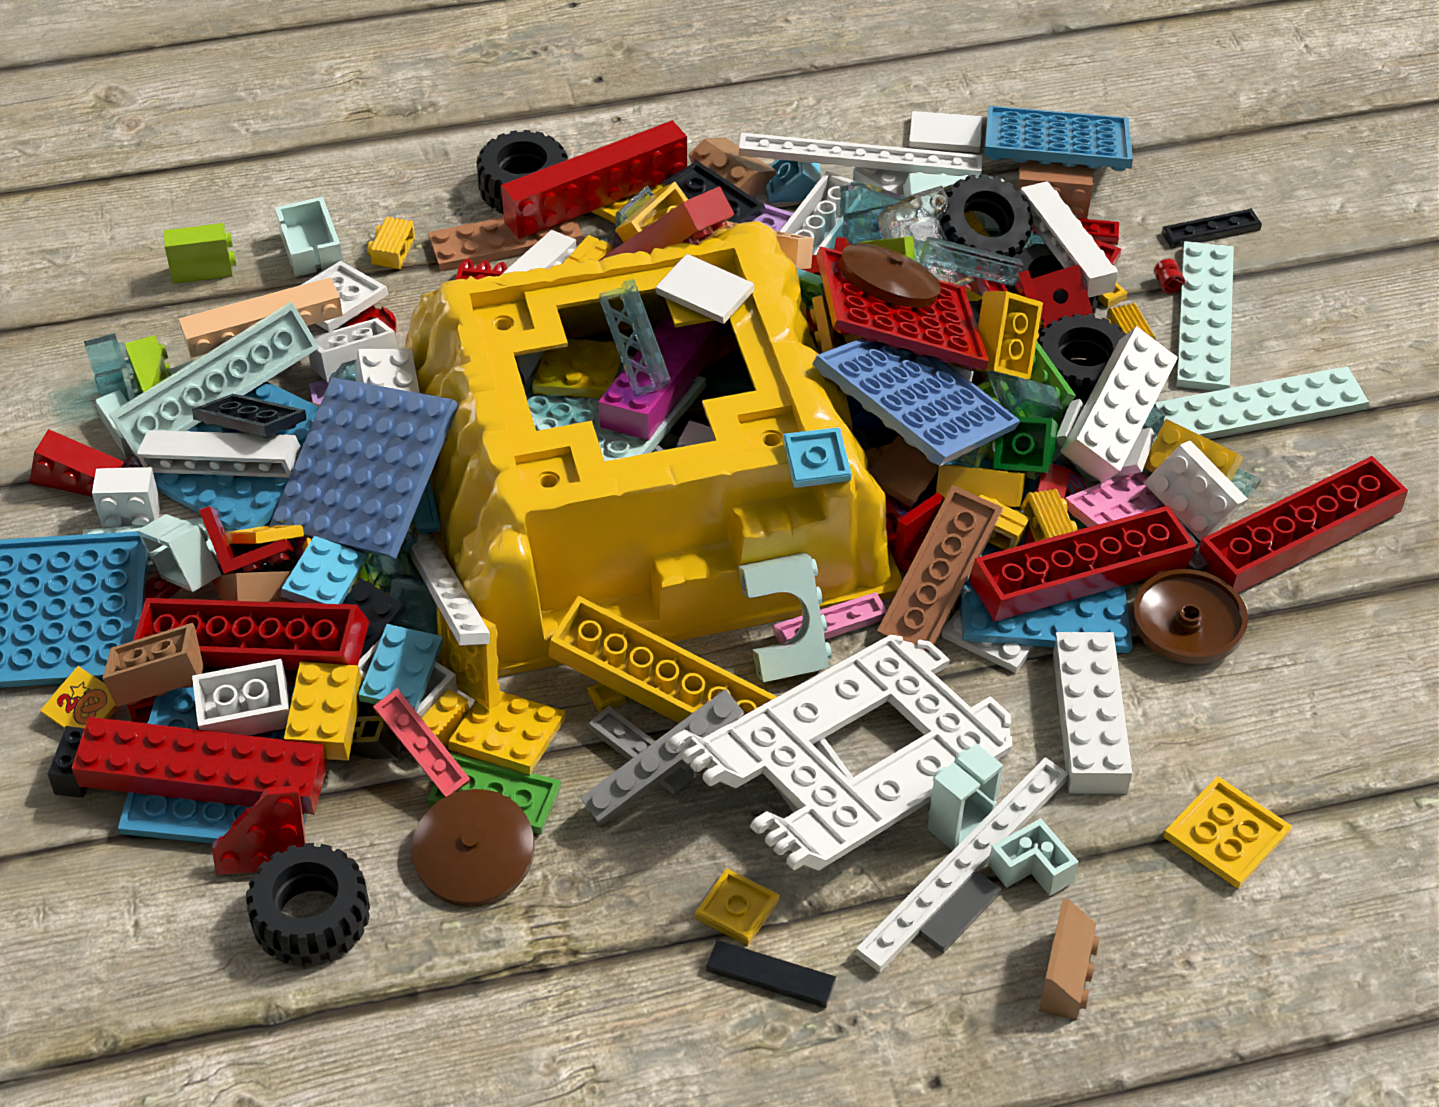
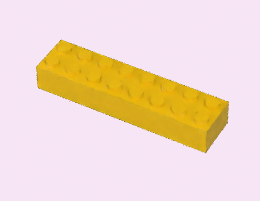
(644, 664)

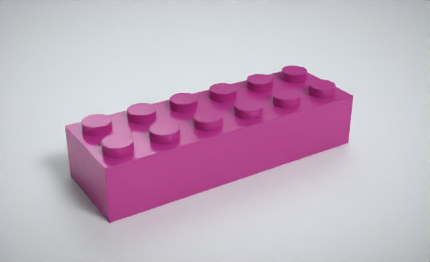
(685, 355)

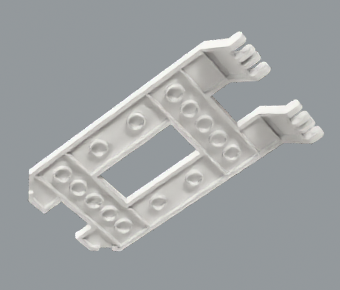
(838, 811)

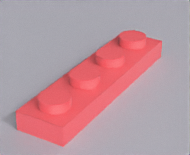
(421, 743)

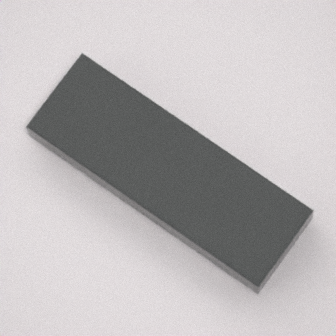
(960, 912)

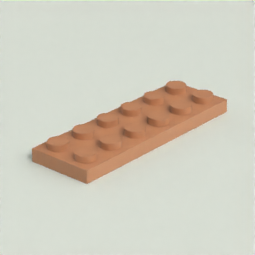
(488, 241)
(941, 567)

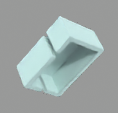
(308, 236)
(186, 557)
(963, 795)

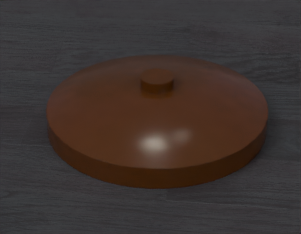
(889, 275)
(1190, 616)
(473, 847)

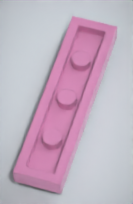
(839, 618)

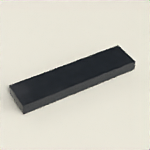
(1211, 228)
(771, 973)

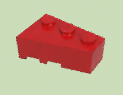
(68, 464)

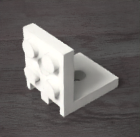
(1135, 460)

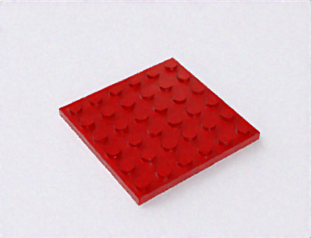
(939, 330)

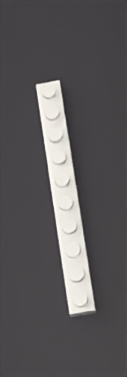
(859, 155)
(448, 592)
(960, 865)

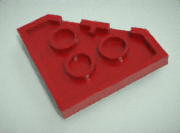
(261, 832)

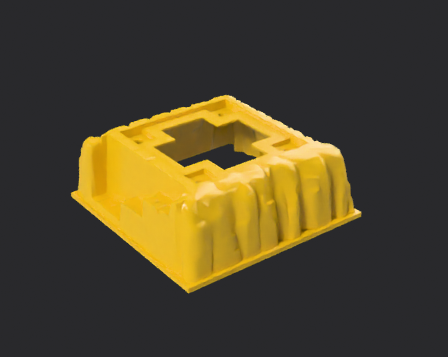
(647, 534)

